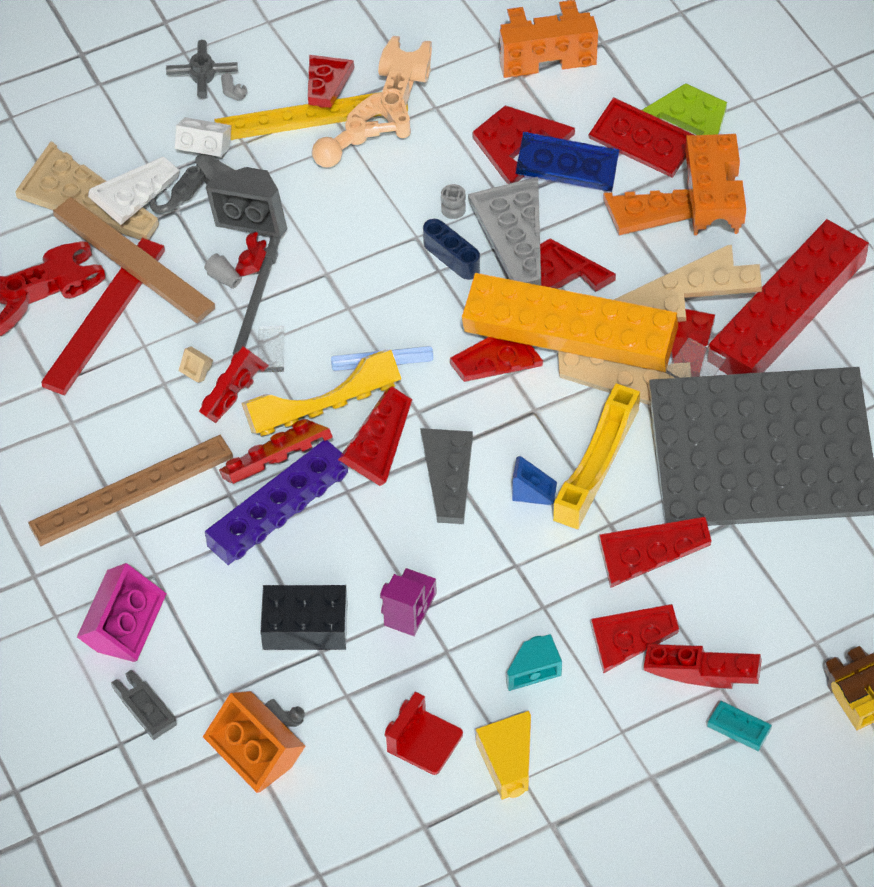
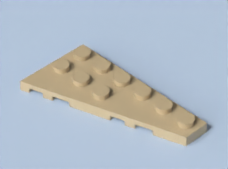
(59, 177)

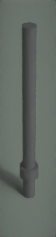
(269, 259)

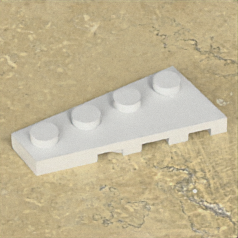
(131, 191)

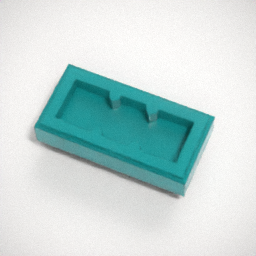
(739, 725)

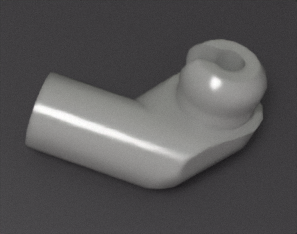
(230, 90)

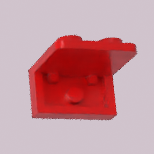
(421, 736)

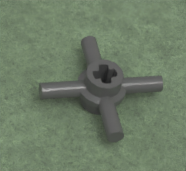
(201, 68)

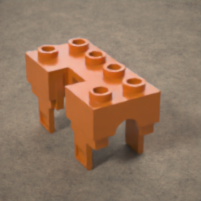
(569, 40)
(711, 180)

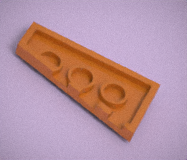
(646, 211)

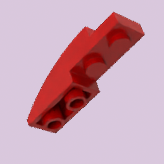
(696, 667)

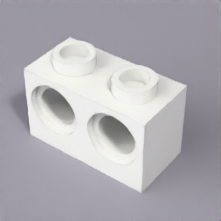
(202, 137)

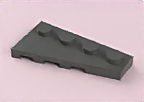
(448, 471)

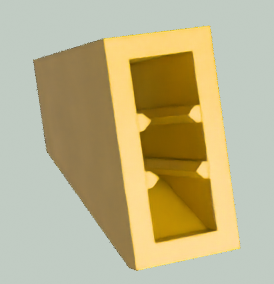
(507, 753)

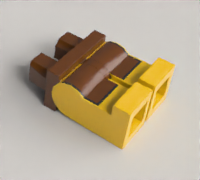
(854, 686)

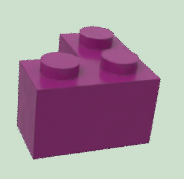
(407, 600)

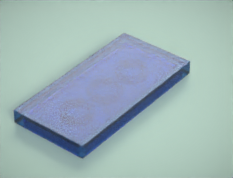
(567, 161)

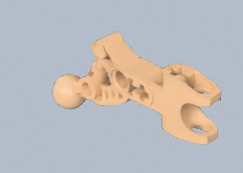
(401, 71)

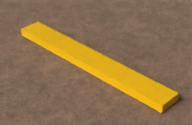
(291, 118)

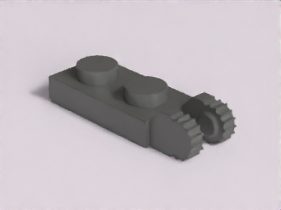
(145, 706)

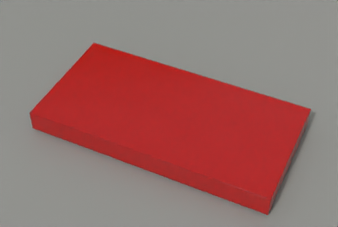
(641, 137)

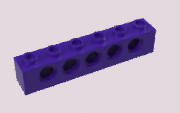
(282, 489)

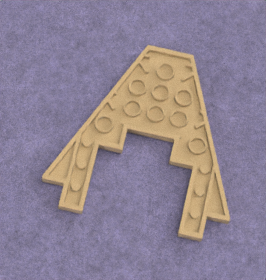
(704, 277)

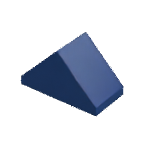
(532, 484)

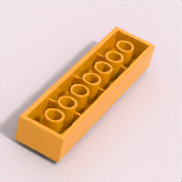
(570, 322)

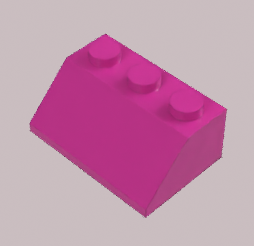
(122, 613)

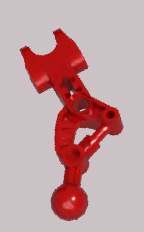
(58, 273)

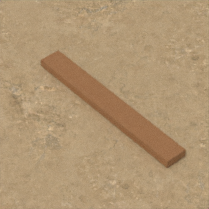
(134, 260)
(130, 490)

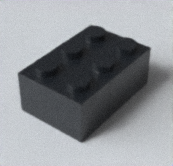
(304, 617)

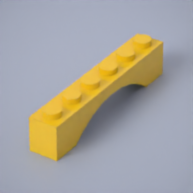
(371, 373)
(584, 483)

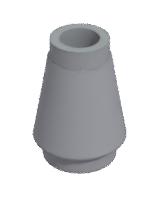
(221, 270)

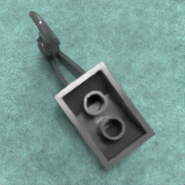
(238, 198)

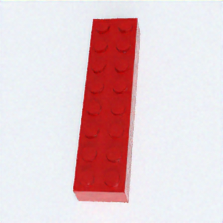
(790, 300)

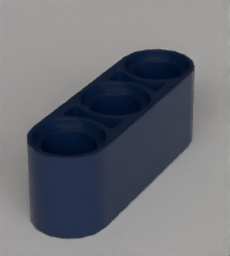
(451, 248)

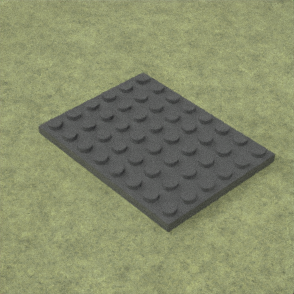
(763, 446)

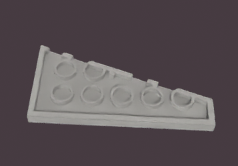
(512, 226)

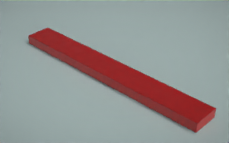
(96, 325)

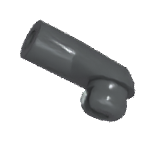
(289, 718)

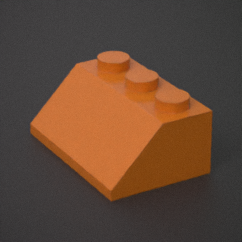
(253, 740)

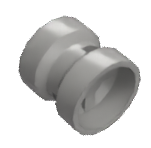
(453, 201)

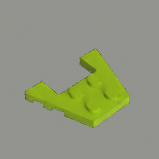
(690, 110)

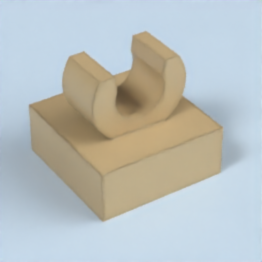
(195, 364)

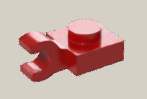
(252, 258)

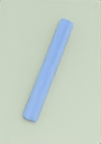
(401, 356)

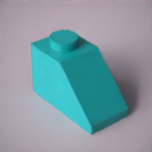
(534, 663)

